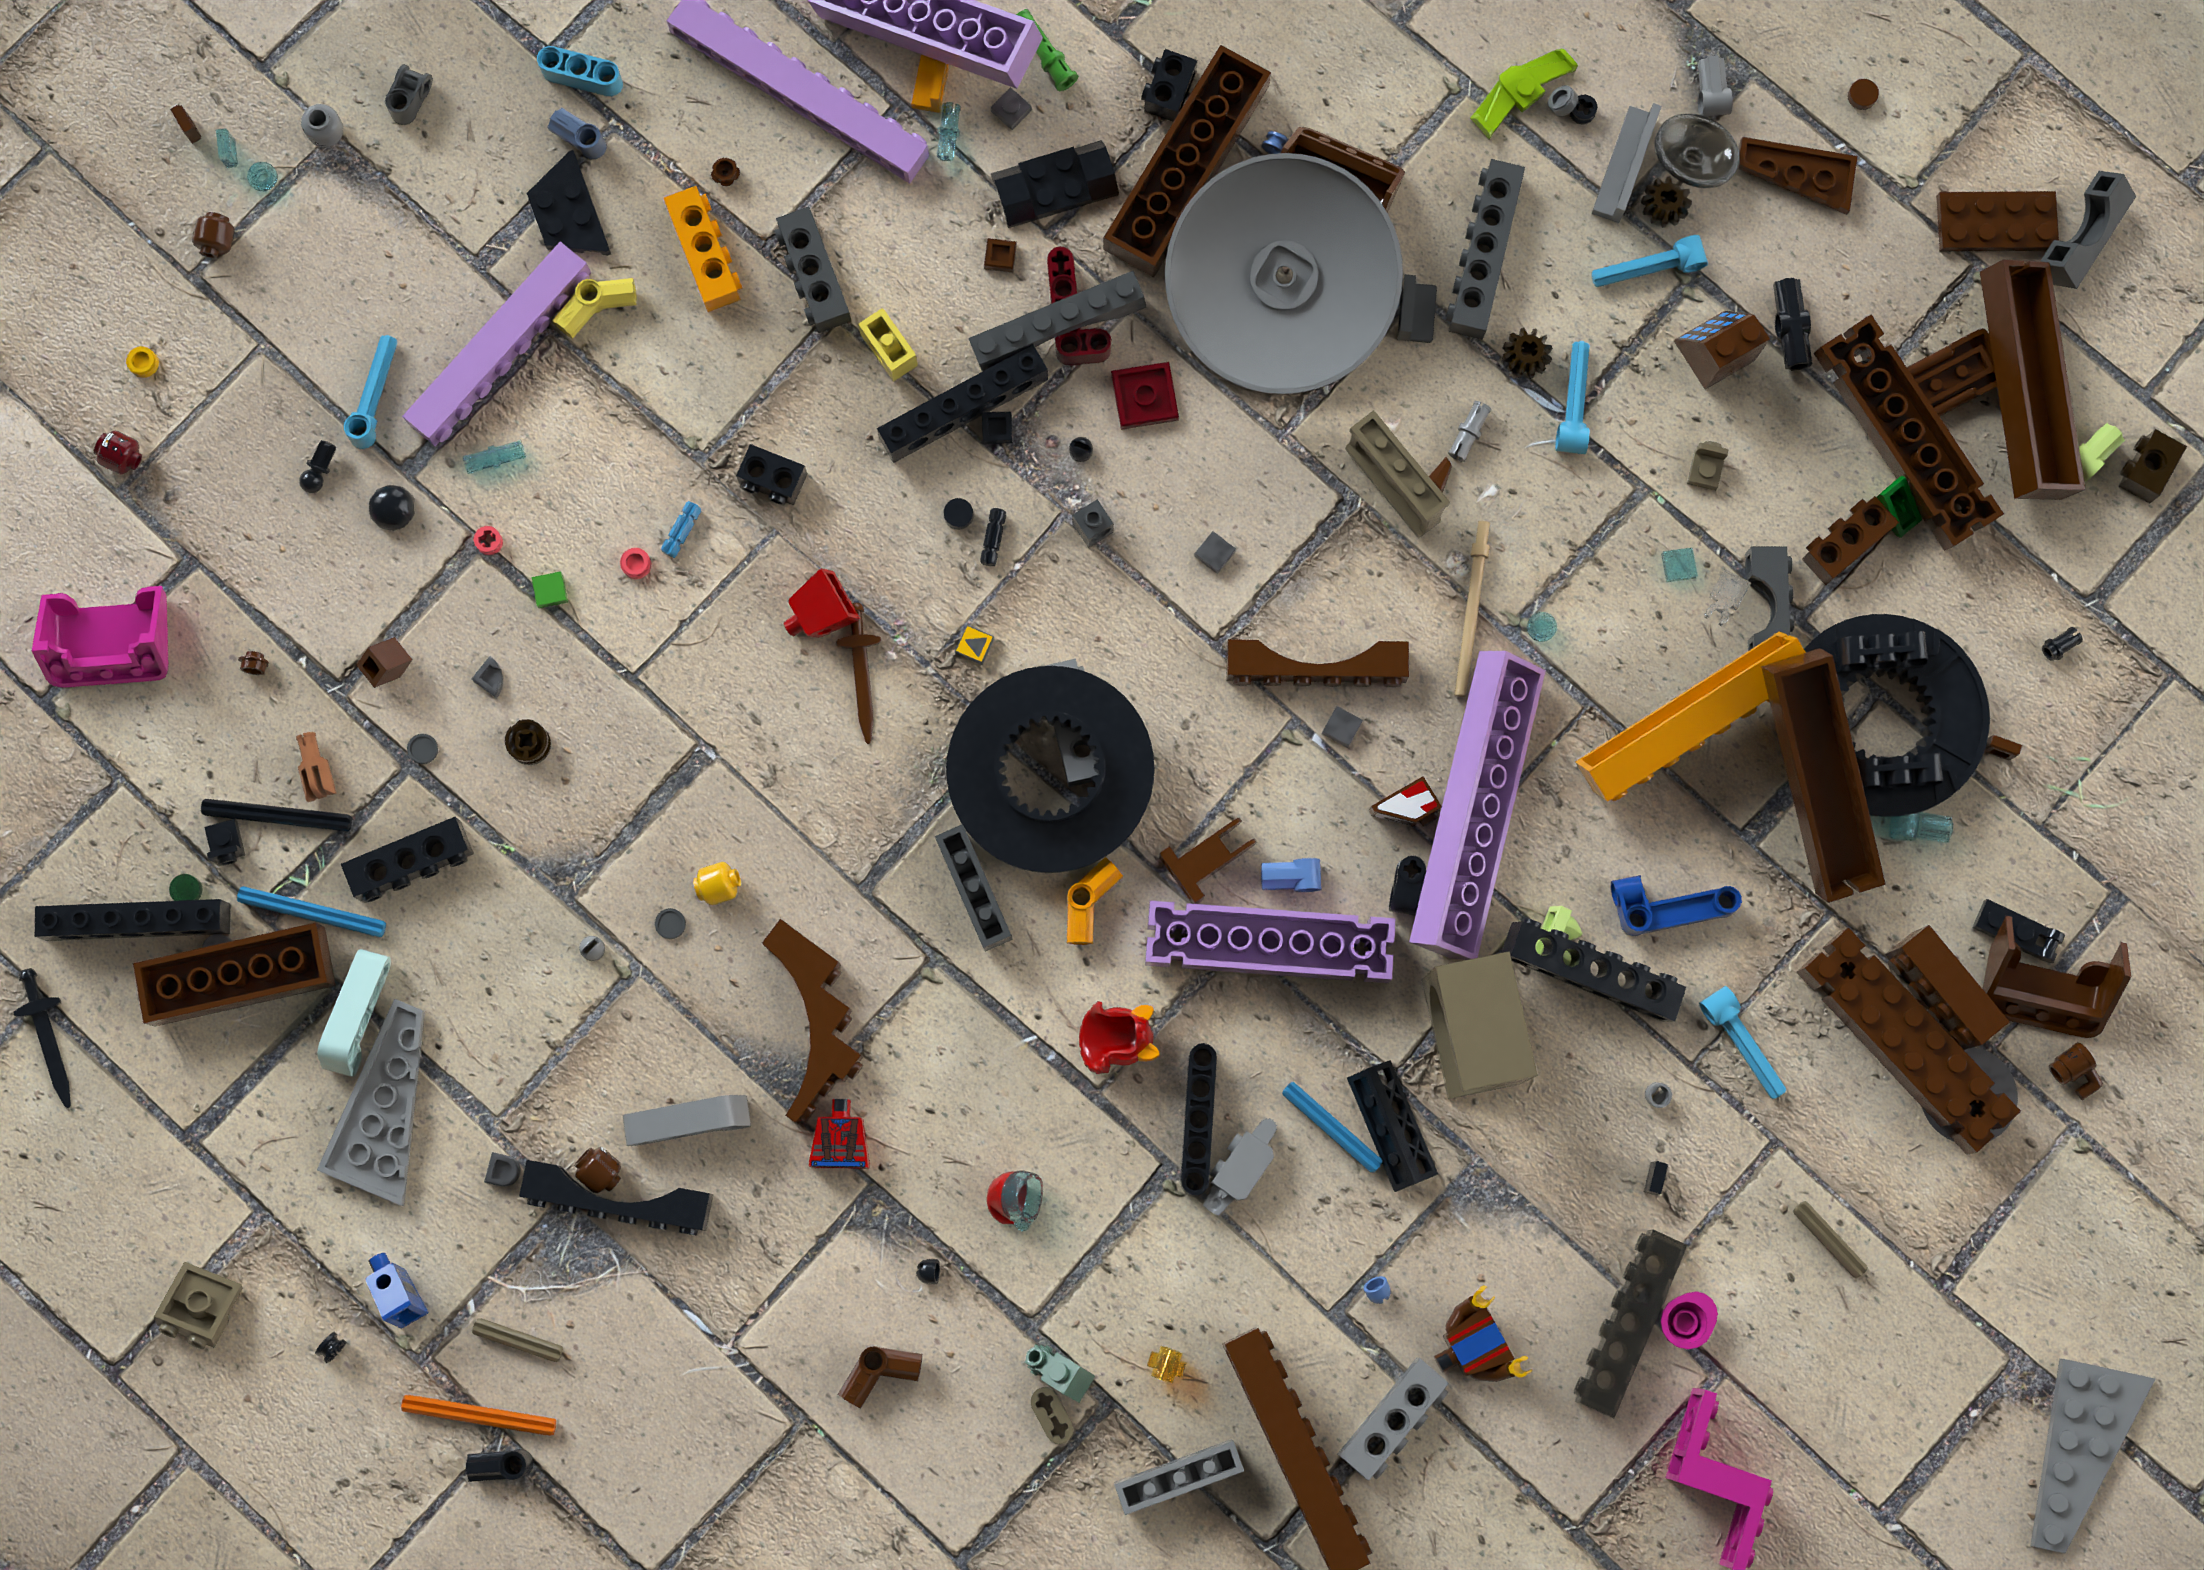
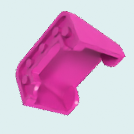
(102, 642)

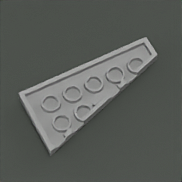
(377, 1123)
(2085, 1431)

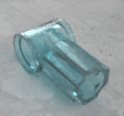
(1921, 826)

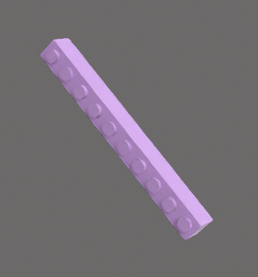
(799, 88)

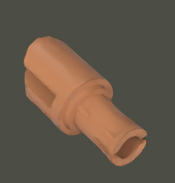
(314, 769)

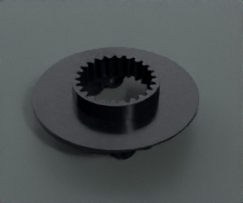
(1952, 699)
(994, 725)

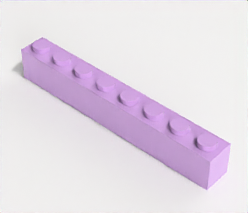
(497, 345)

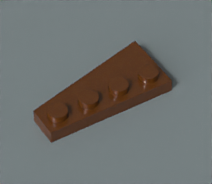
(1805, 171)

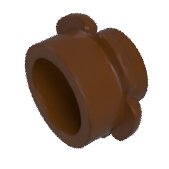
(725, 164)
(253, 663)

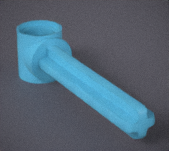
(1686, 255)
(371, 395)
(1573, 434)
(1722, 1009)

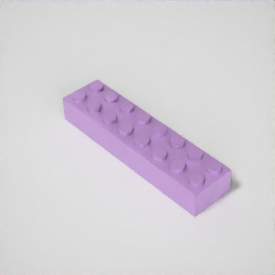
(950, 31)

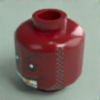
(117, 452)

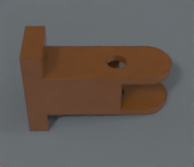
(1202, 861)

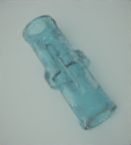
(494, 456)

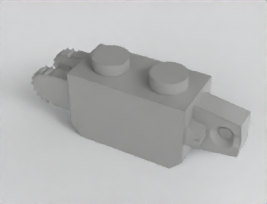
(1243, 1167)

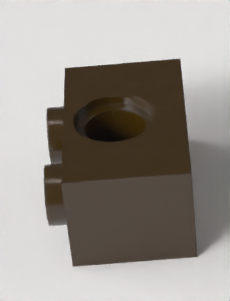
(2163, 453)

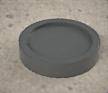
(422, 748)
(670, 923)

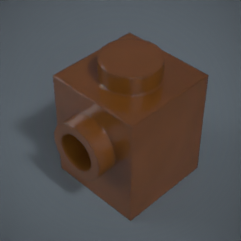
(384, 662)

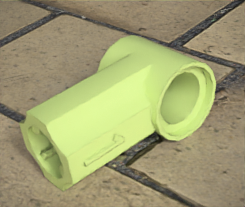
(2098, 449)

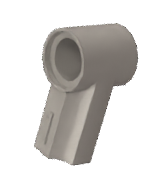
(1714, 95)

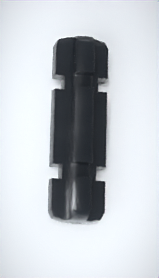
(993, 537)

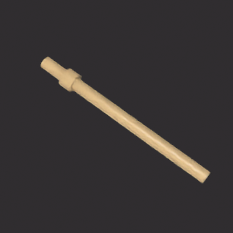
(1479, 552)

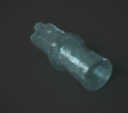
(948, 131)

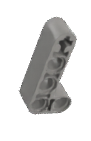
(687, 1119)

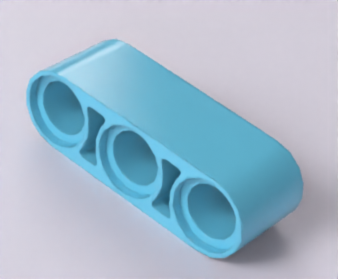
(571, 61)

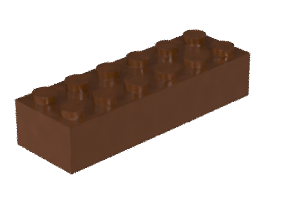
(234, 974)

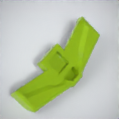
(1521, 88)

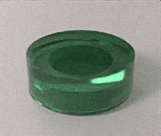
(185, 888)

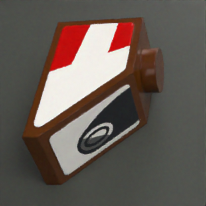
(1409, 805)

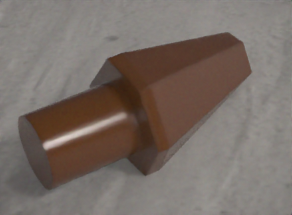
(1441, 474)

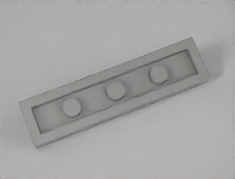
(1625, 163)

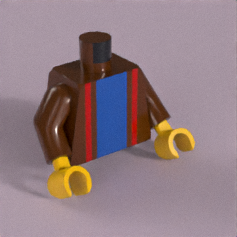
(1477, 1343)

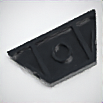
(566, 209)

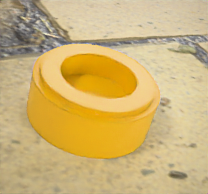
(142, 362)

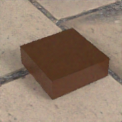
(186, 123)
(1000, 255)
(2002, 747)

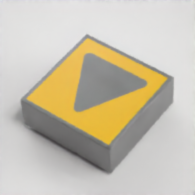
(974, 644)

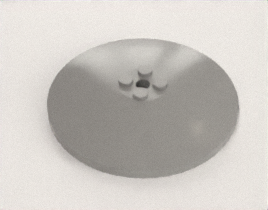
(1271, 217)

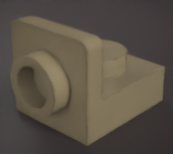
(1707, 465)

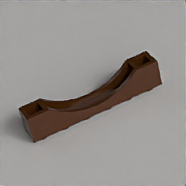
(1253, 661)

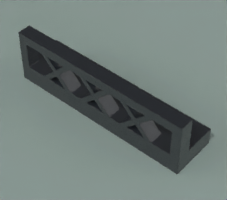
(1388, 1127)

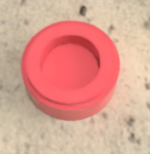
(635, 563)

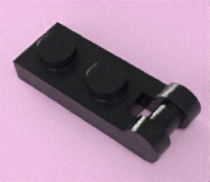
(2025, 930)

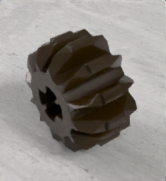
(1662, 191)
(1523, 343)

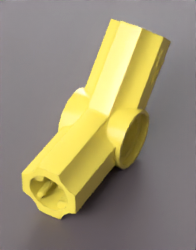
(609, 295)

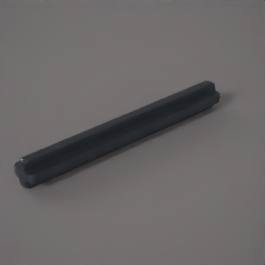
(276, 815)

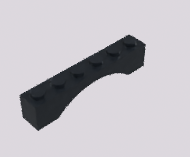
(553, 1184)

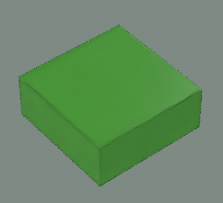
(549, 589)

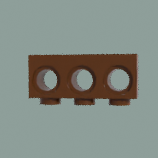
(1863, 534)

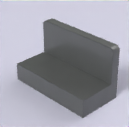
(1416, 311)

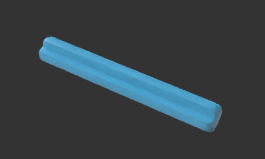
(1332, 1127)

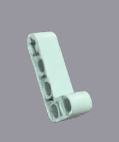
(340, 1041)

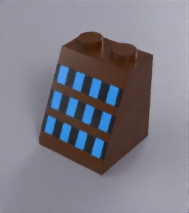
(1722, 345)

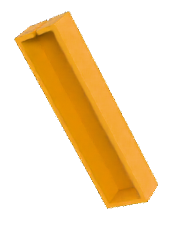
(1684, 721)

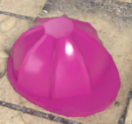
(1689, 1320)

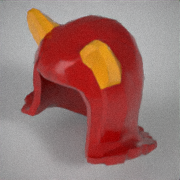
(1116, 1037)

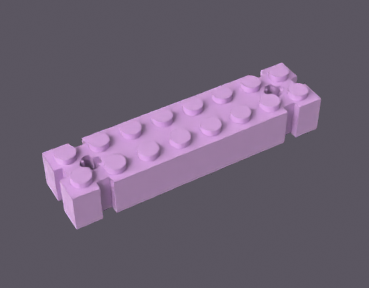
(1270, 942)

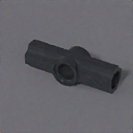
(1792, 324)

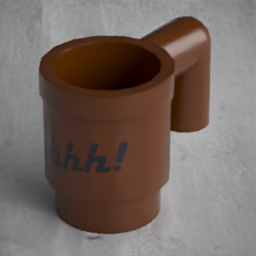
(2074, 1064)

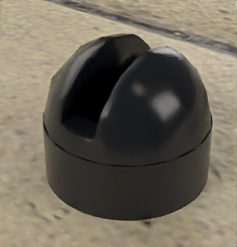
(1079, 454)
(928, 1271)

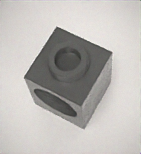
(1092, 523)

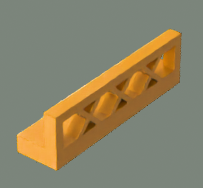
(930, 84)

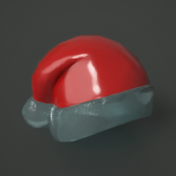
(1015, 1198)

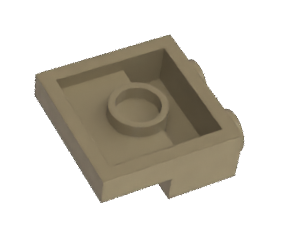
(197, 1306)

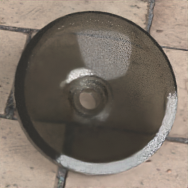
(1697, 150)

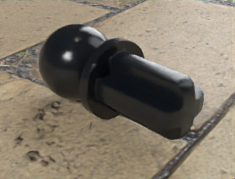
(312, 480)

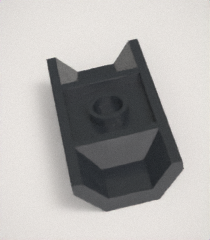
(1055, 183)

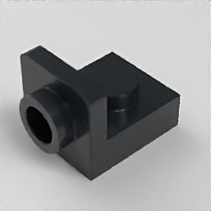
(224, 842)

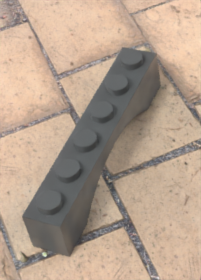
(1097, 304)

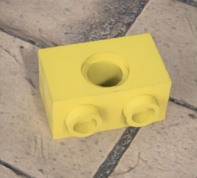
(888, 344)

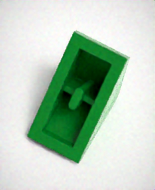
(1901, 504)

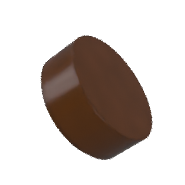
(1863, 94)

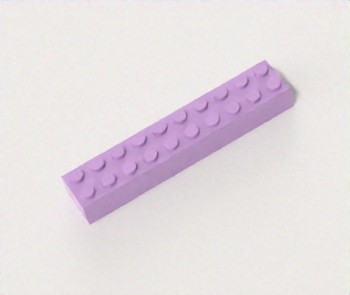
(1477, 805)

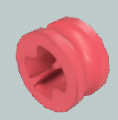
(495, 546)

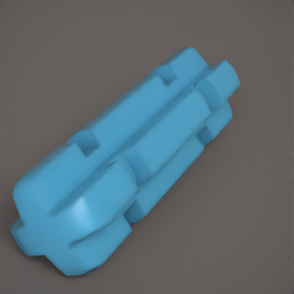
(681, 529)

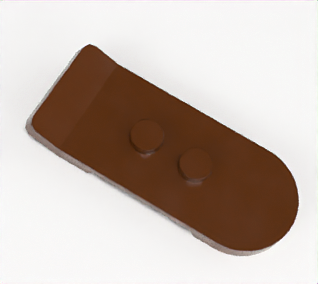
(1957, 372)

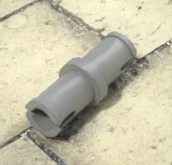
(1469, 431)

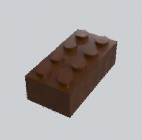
(1946, 988)

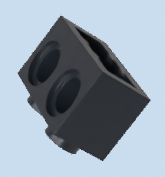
(1175, 87)
(775, 468)

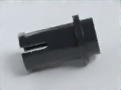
(2055, 648)

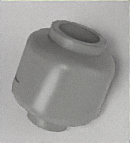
(322, 125)

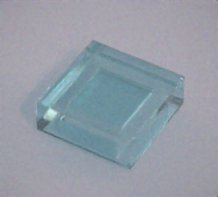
(226, 148)
(1679, 564)

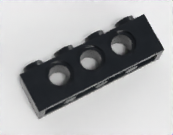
(361, 869)

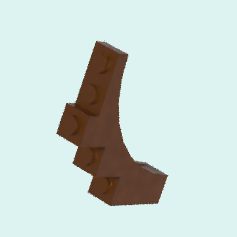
(828, 1055)

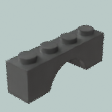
(2105, 206)
(1768, 571)

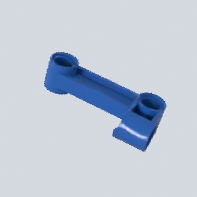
(1668, 913)

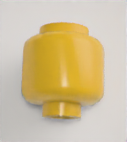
(717, 883)

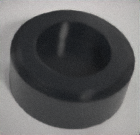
(958, 513)

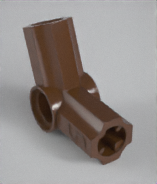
(863, 1379)

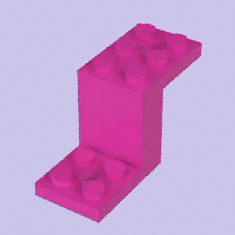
(1719, 1479)

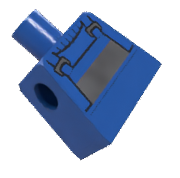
(394, 1292)

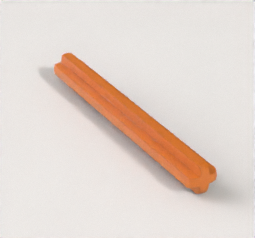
(478, 1415)

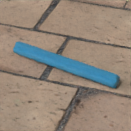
(311, 911)

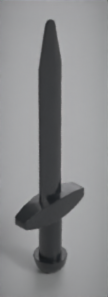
(38, 1010)

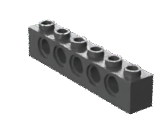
(1508, 180)

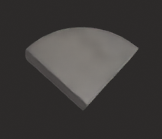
(490, 677)

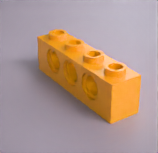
(684, 207)

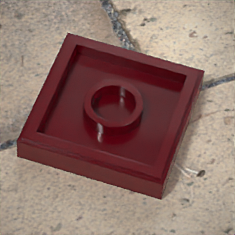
(1145, 395)

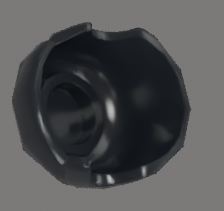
(391, 507)

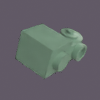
(1059, 1372)

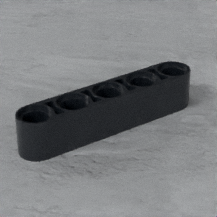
(1203, 1105)

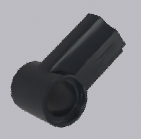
(497, 1465)

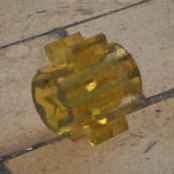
(1166, 1364)

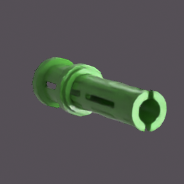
(1052, 60)

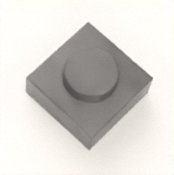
(1011, 108)

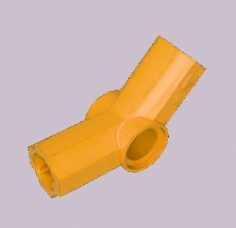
(1081, 917)

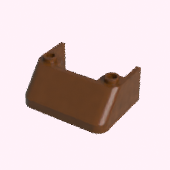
(1377, 174)
(2052, 998)

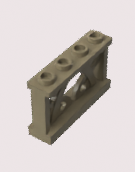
(1396, 474)

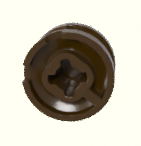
(528, 742)

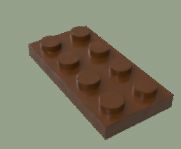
(1997, 221)

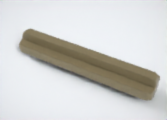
(1830, 1239)
(517, 1340)

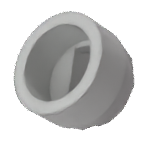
(596, 952)
(1662, 1098)

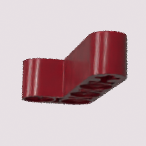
(1080, 338)

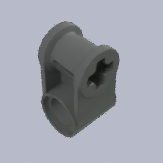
(409, 89)

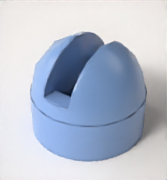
(1377, 1289)

